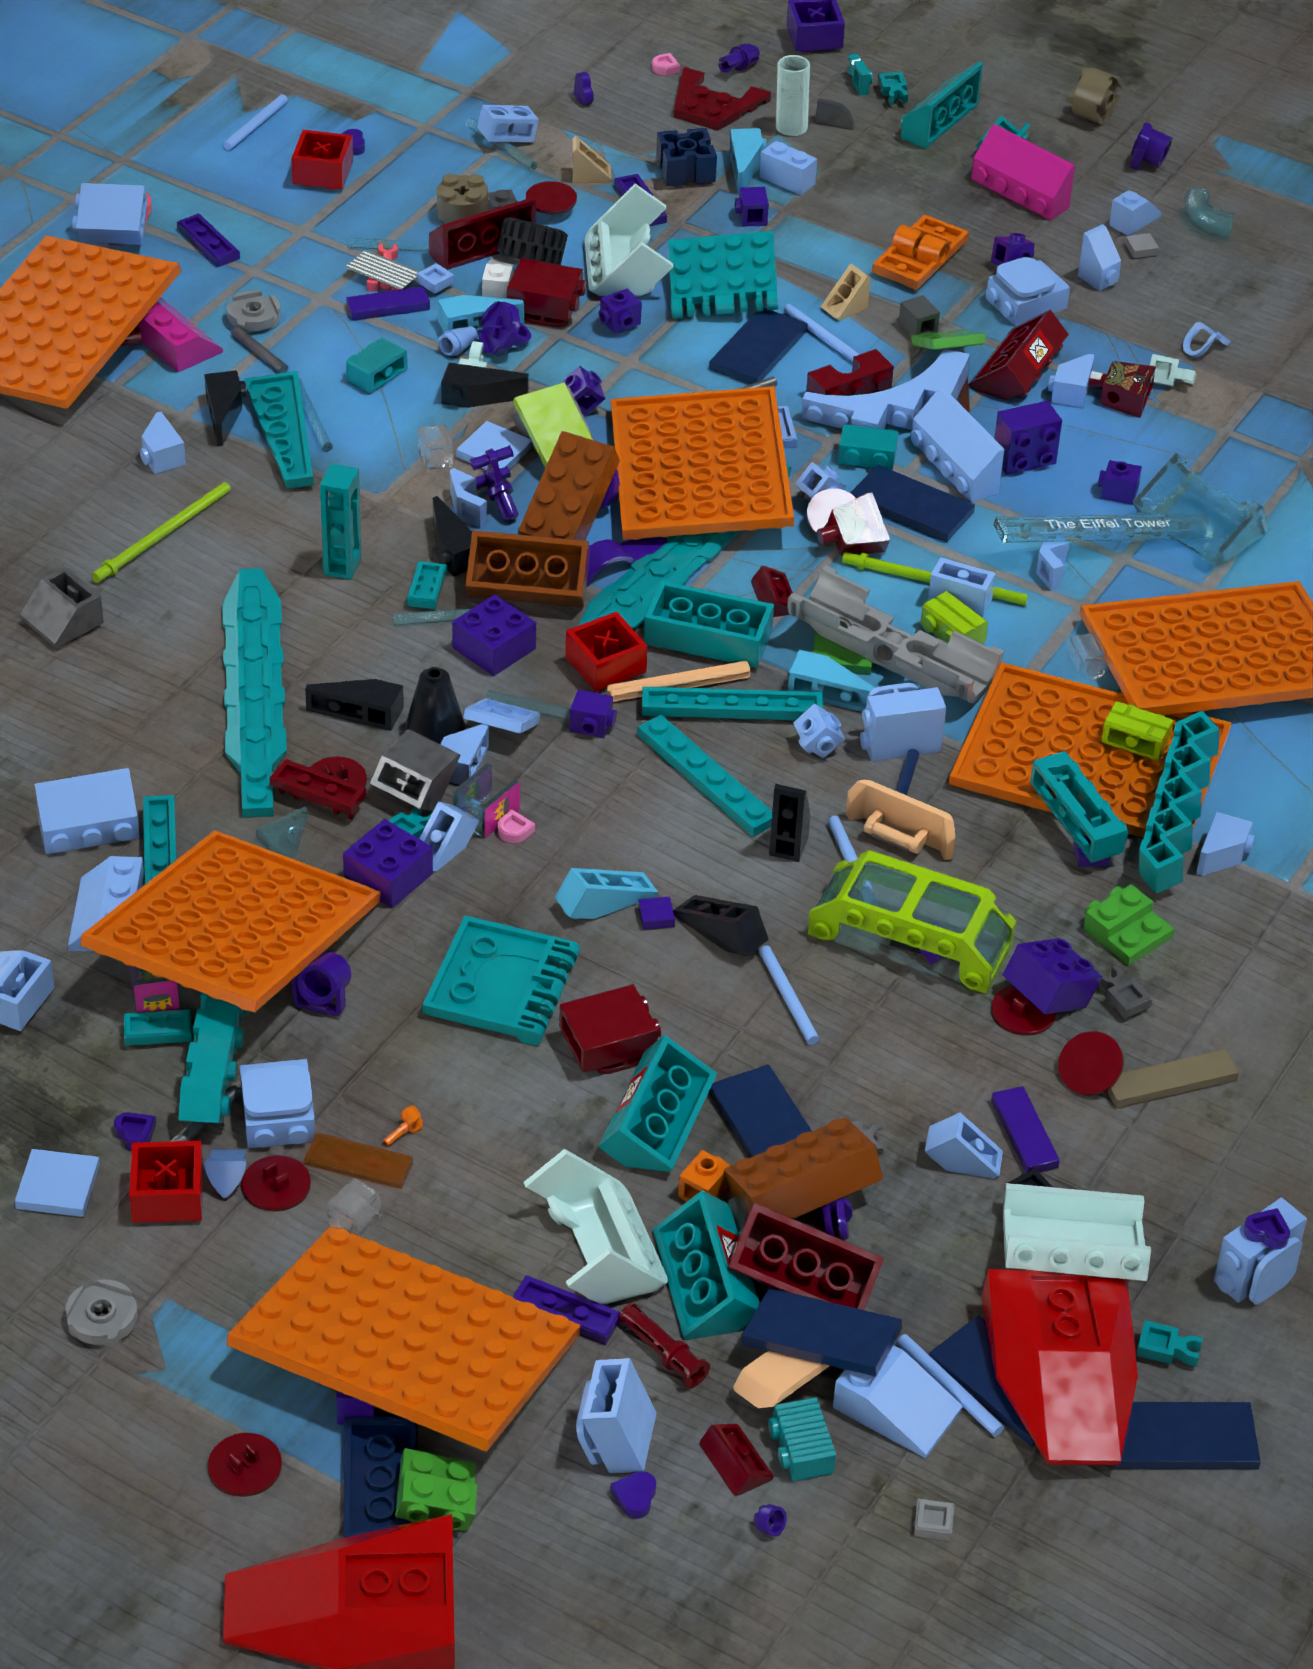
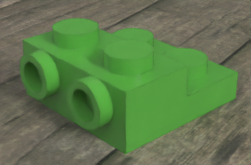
(1126, 924)
(435, 1488)

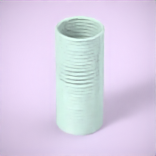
(792, 95)

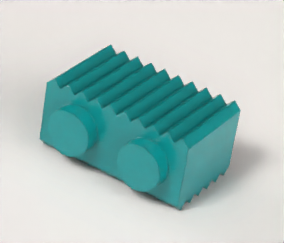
(376, 364)
(867, 446)
(802, 1439)

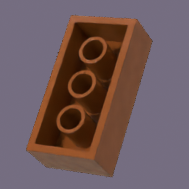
(570, 489)
(528, 568)
(807, 1170)

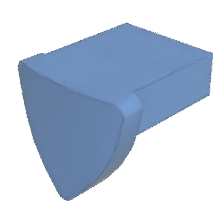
(225, 1169)

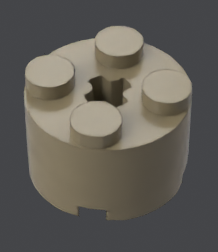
(1095, 95)
(461, 197)

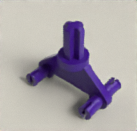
(493, 478)

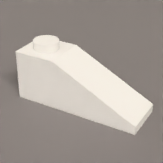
(498, 275)

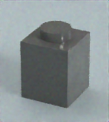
(918, 316)

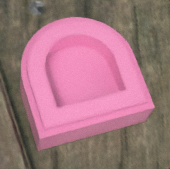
(665, 65)
(514, 827)

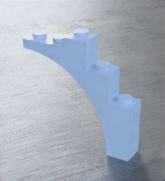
(891, 406)

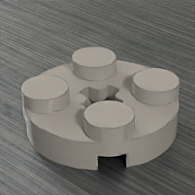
(265, 313)
(105, 1329)

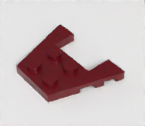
(712, 108)

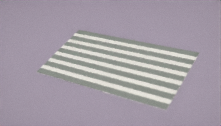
(382, 269)

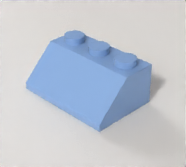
(87, 811)
(102, 892)

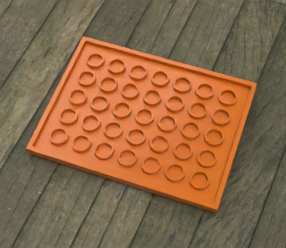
(70, 314)
(701, 463)
(1209, 647)
(1041, 715)
(231, 920)
(405, 1337)

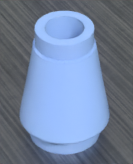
(456, 340)

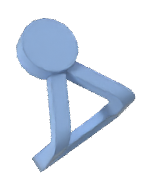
(1193, 331)

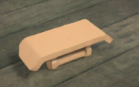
(901, 818)
(774, 1378)

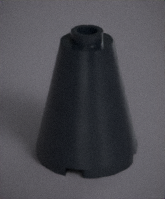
(435, 706)

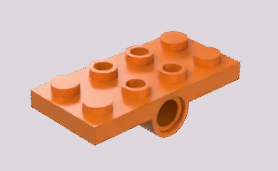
(919, 251)

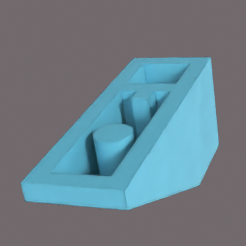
(745, 154)
(468, 311)
(822, 674)
(602, 892)

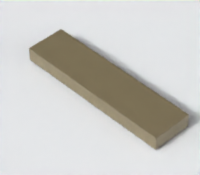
(1173, 1078)

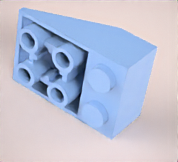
(23, 986)

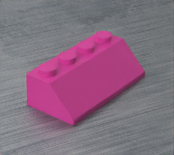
(1024, 172)
(175, 337)

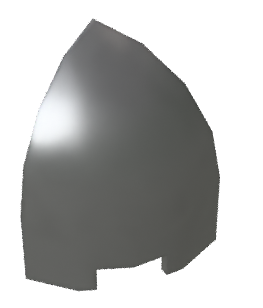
(833, 114)

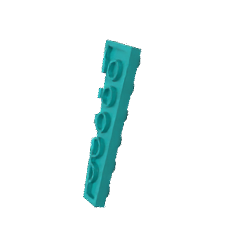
(282, 419)

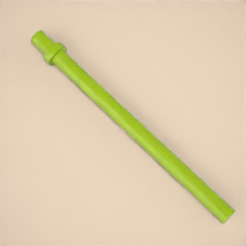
(864, 561)
(111, 567)

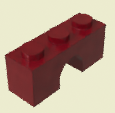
(869, 375)

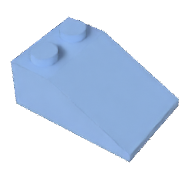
(898, 1402)

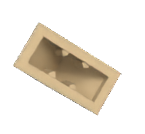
(588, 165)
(849, 294)

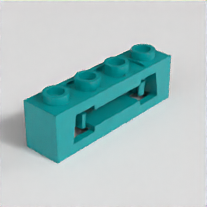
(341, 521)
(1078, 806)

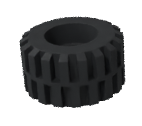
(531, 241)

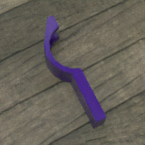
(610, 551)

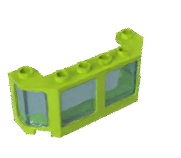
(920, 911)

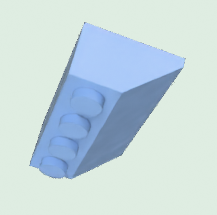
(958, 446)

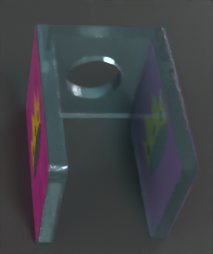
(476, 790)
(153, 992)

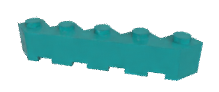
(1178, 801)
(210, 1061)

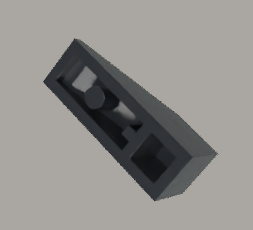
(481, 386)
(224, 401)
(451, 537)
(359, 701)
(789, 823)
(725, 923)

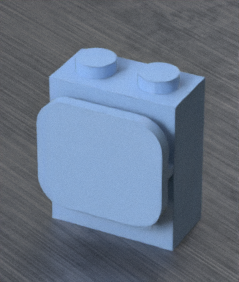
(110, 214)
(1026, 290)
(901, 720)
(277, 1103)
(1252, 1267)
(616, 1417)

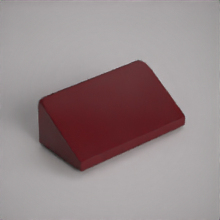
(773, 588)
(735, 1458)

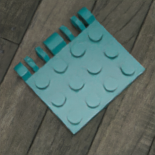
(723, 271)
(498, 975)

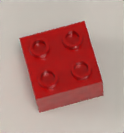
(322, 159)
(606, 651)
(166, 1181)

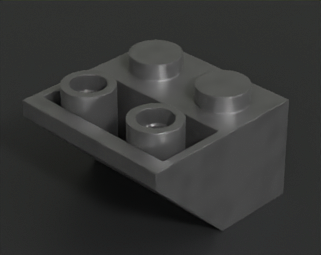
(62, 608)
(416, 770)

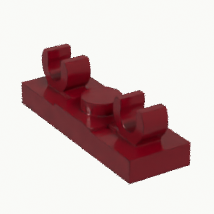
(318, 787)

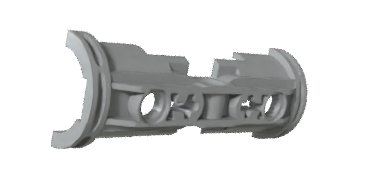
(841, 615)

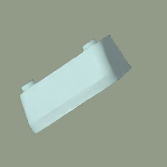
(619, 250)
(606, 1228)

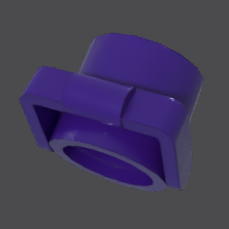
(1150, 146)
(321, 983)

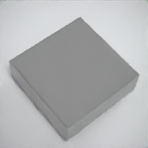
(1141, 245)
(934, 1519)

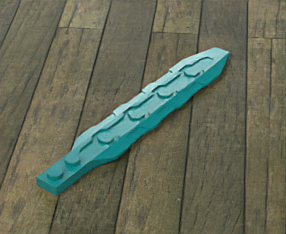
(670, 563)
(254, 687)

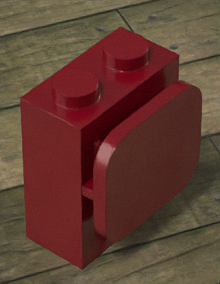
(547, 291)
(609, 1029)

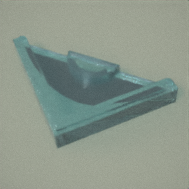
(284, 833)

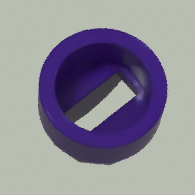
(772, 1514)

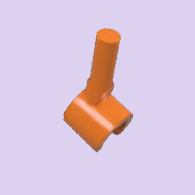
(412, 1123)

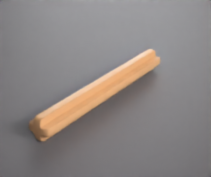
(685, 679)

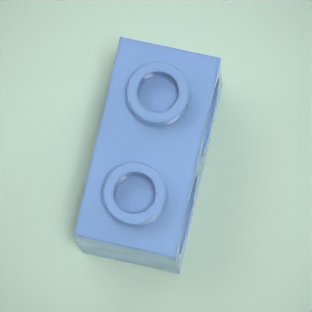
(507, 123)

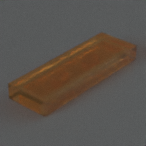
(358, 1160)

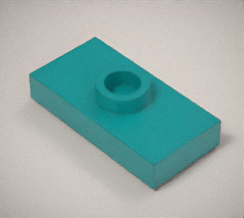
(426, 585)
(157, 1027)

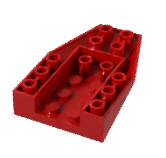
(1064, 1360)
(352, 1601)

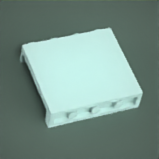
(1075, 1232)

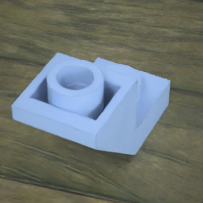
(465, 500)
(1051, 563)

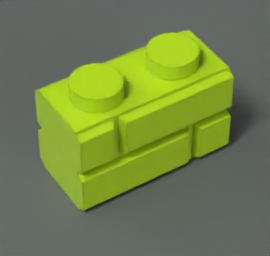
(949, 614)
(1137, 730)

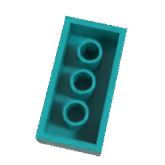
(708, 623)

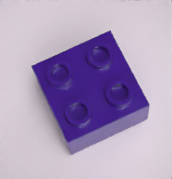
(815, 25)
(1028, 436)
(494, 635)
(389, 862)
(1052, 975)

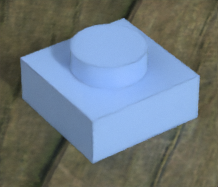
(435, 278)

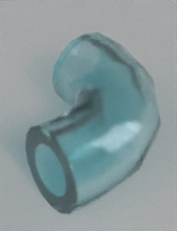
(1205, 215)

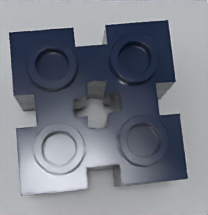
(686, 157)

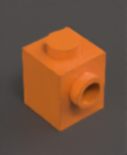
(705, 1174)

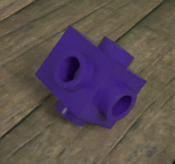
(1011, 248)
(620, 310)
(585, 389)

